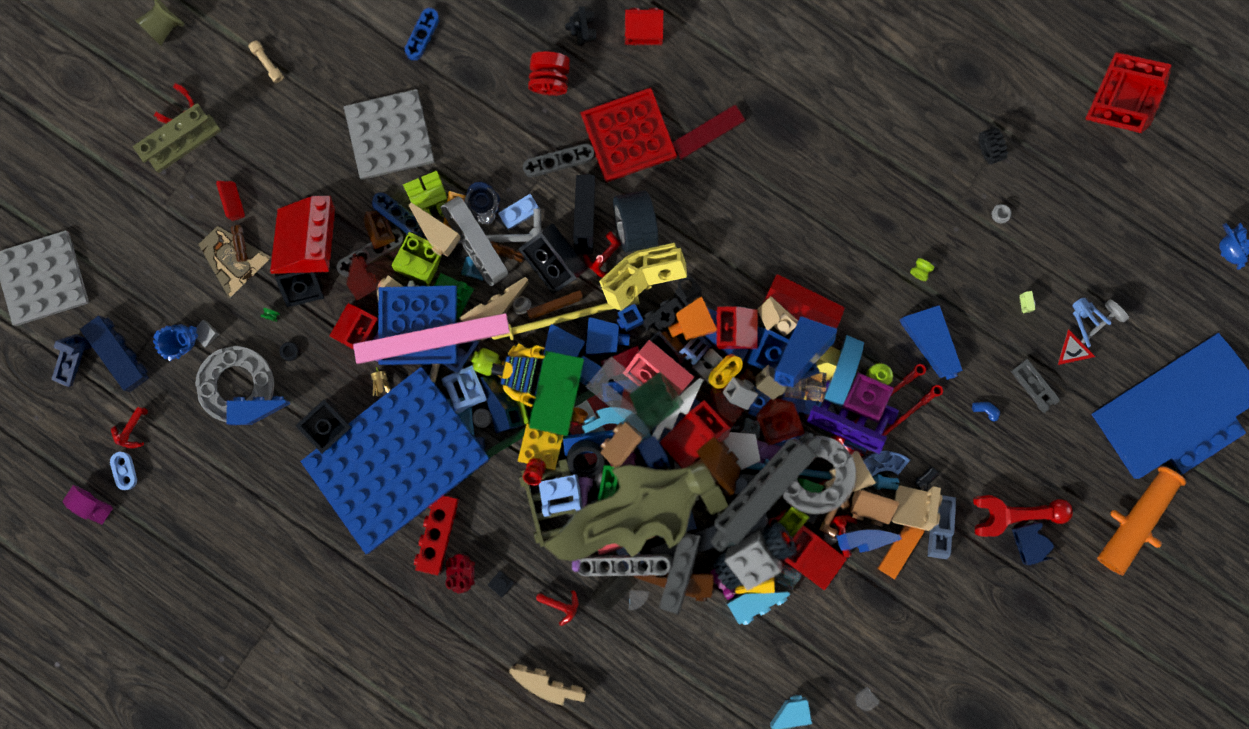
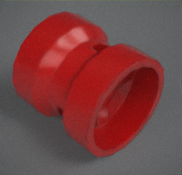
(534, 471)

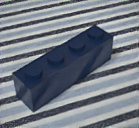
(114, 353)

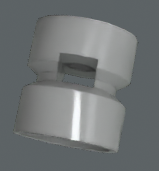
(711, 359)

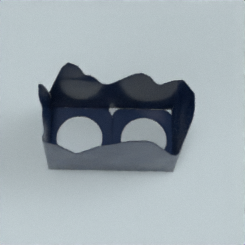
(1031, 545)

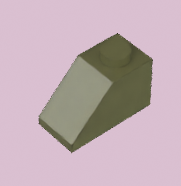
(714, 502)

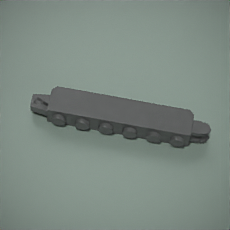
(764, 490)

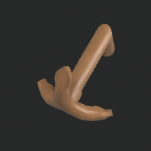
(828, 519)

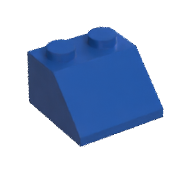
(769, 351)

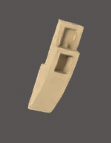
(537, 683)

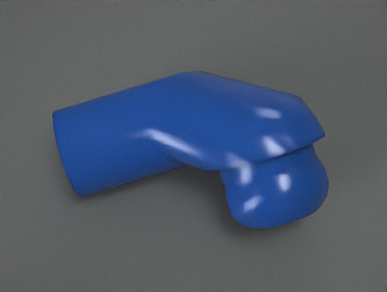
(992, 411)

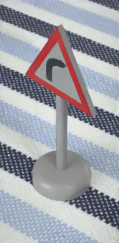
(1075, 350)

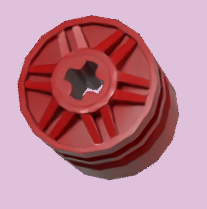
(549, 73)

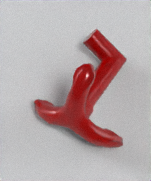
(601, 259)
(122, 439)
(841, 522)
(569, 609)

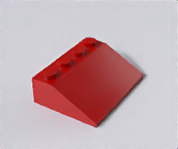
(303, 236)

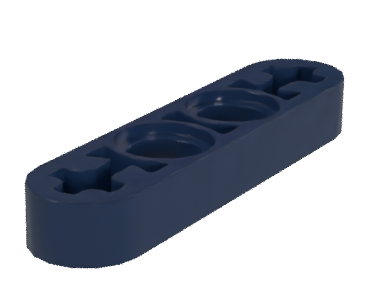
(399, 221)

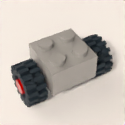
(755, 558)

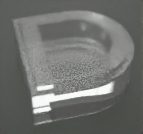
(866, 699)

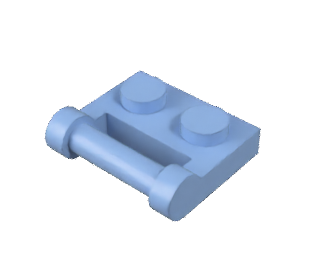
(470, 387)
(557, 489)

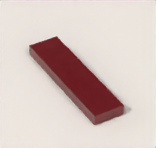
(708, 132)

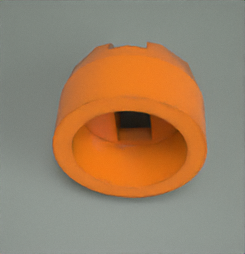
(579, 415)

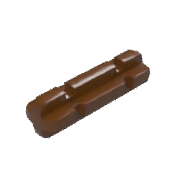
(239, 243)
(507, 252)

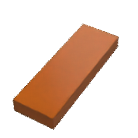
(900, 551)

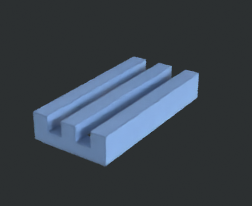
(690, 354)

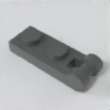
(1035, 385)

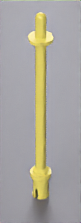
(561, 318)

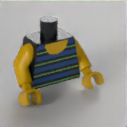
(519, 373)

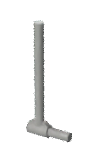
(520, 237)

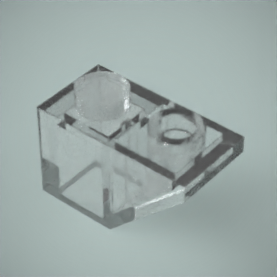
(810, 388)

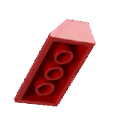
(804, 302)

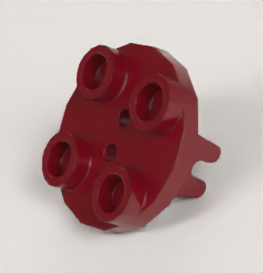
(460, 573)

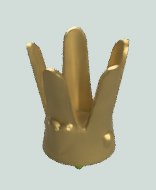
(379, 379)

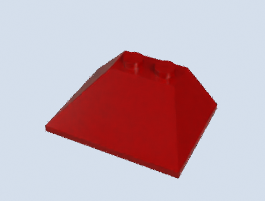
(1130, 93)

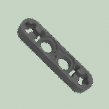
(559, 163)
(369, 250)

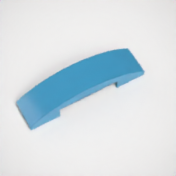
(844, 371)

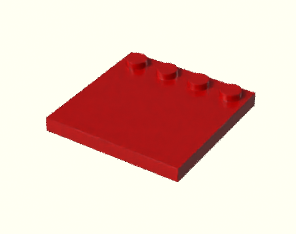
(628, 135)

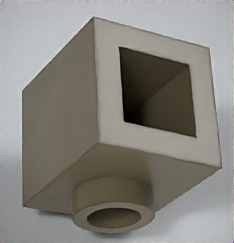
(767, 385)

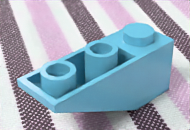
(750, 604)

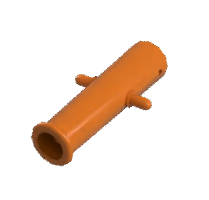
(1139, 523)

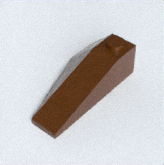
(699, 585)

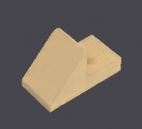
(776, 316)

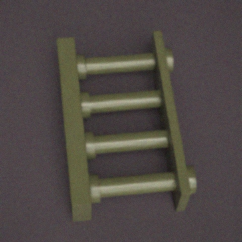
(177, 138)
(561, 470)

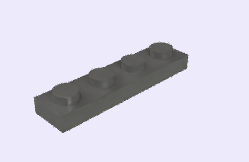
(680, 573)

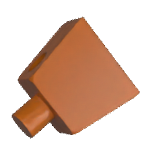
(693, 321)

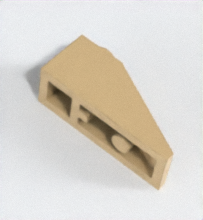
(438, 234)

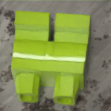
(427, 199)

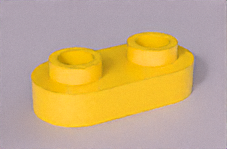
(725, 371)

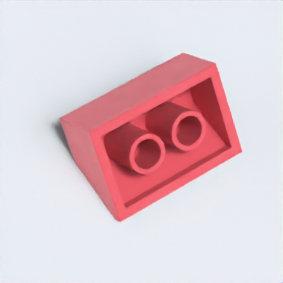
(653, 360)

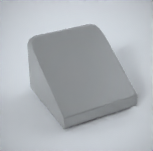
(206, 333)

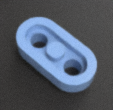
(120, 471)

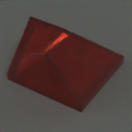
(779, 421)

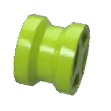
(922, 269)

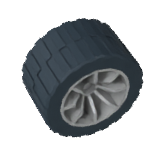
(635, 221)

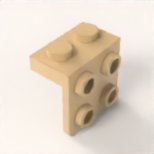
(917, 507)

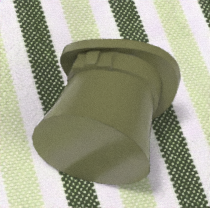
(159, 22)

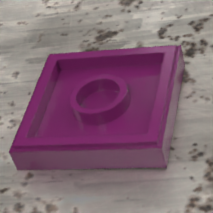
(868, 397)

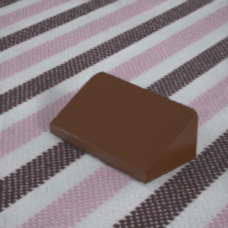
(378, 229)

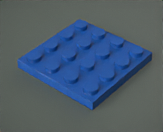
(413, 310)

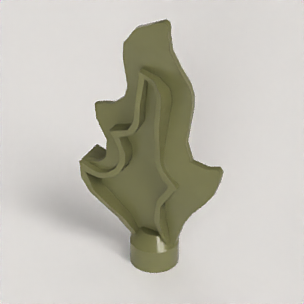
(644, 506)

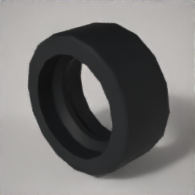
(582, 446)

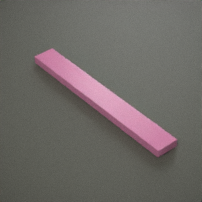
(431, 338)

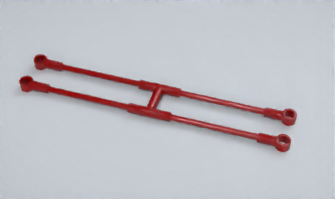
(923, 401)

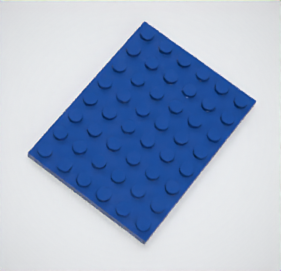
(395, 460)

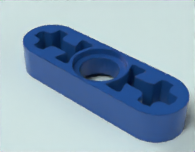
(422, 20)

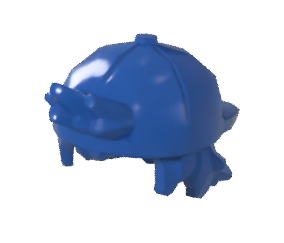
(1235, 245)
(175, 340)

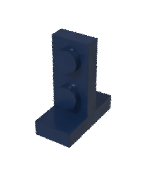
(69, 358)

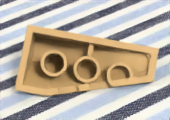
(497, 304)

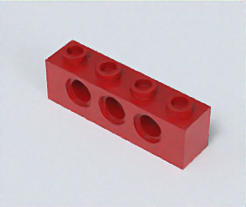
(422, 561)

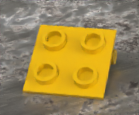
(541, 446)

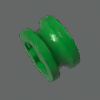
(270, 314)

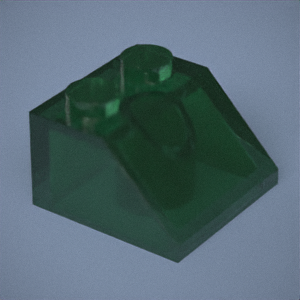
(655, 400)

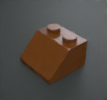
(721, 463)

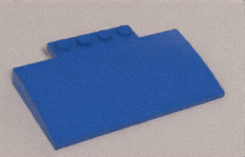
(1180, 410)

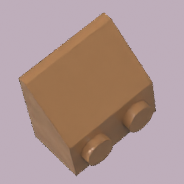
(622, 443)
(872, 507)

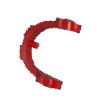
(182, 90)

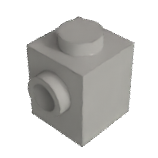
(740, 392)

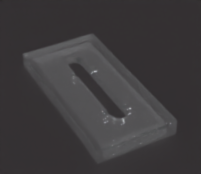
(600, 387)

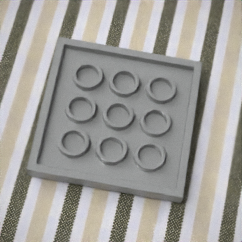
(389, 134)
(41, 278)

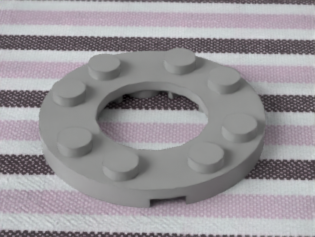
(225, 358)
(838, 492)

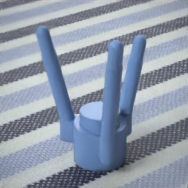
(1085, 309)

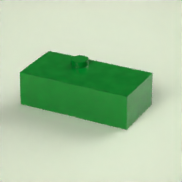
(556, 393)

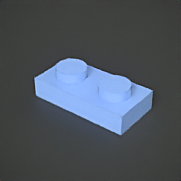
(518, 212)

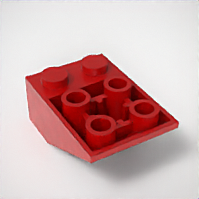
(692, 433)
(815, 558)

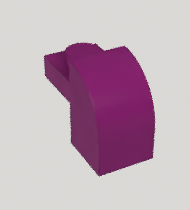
(86, 506)

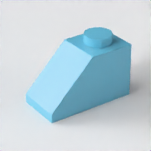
(792, 713)

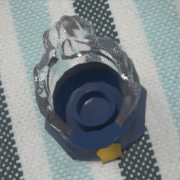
(482, 202)

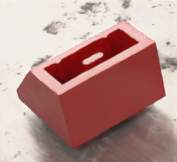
(643, 26)
(354, 326)
(737, 328)

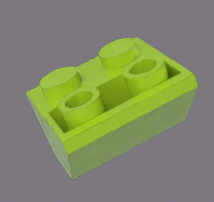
(416, 260)

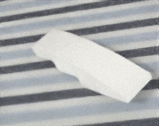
(688, 397)

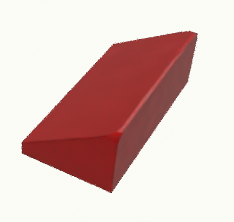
(230, 200)

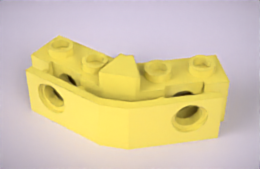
(641, 271)

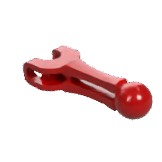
(1001, 515)

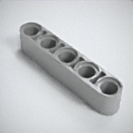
(474, 241)
(616, 568)

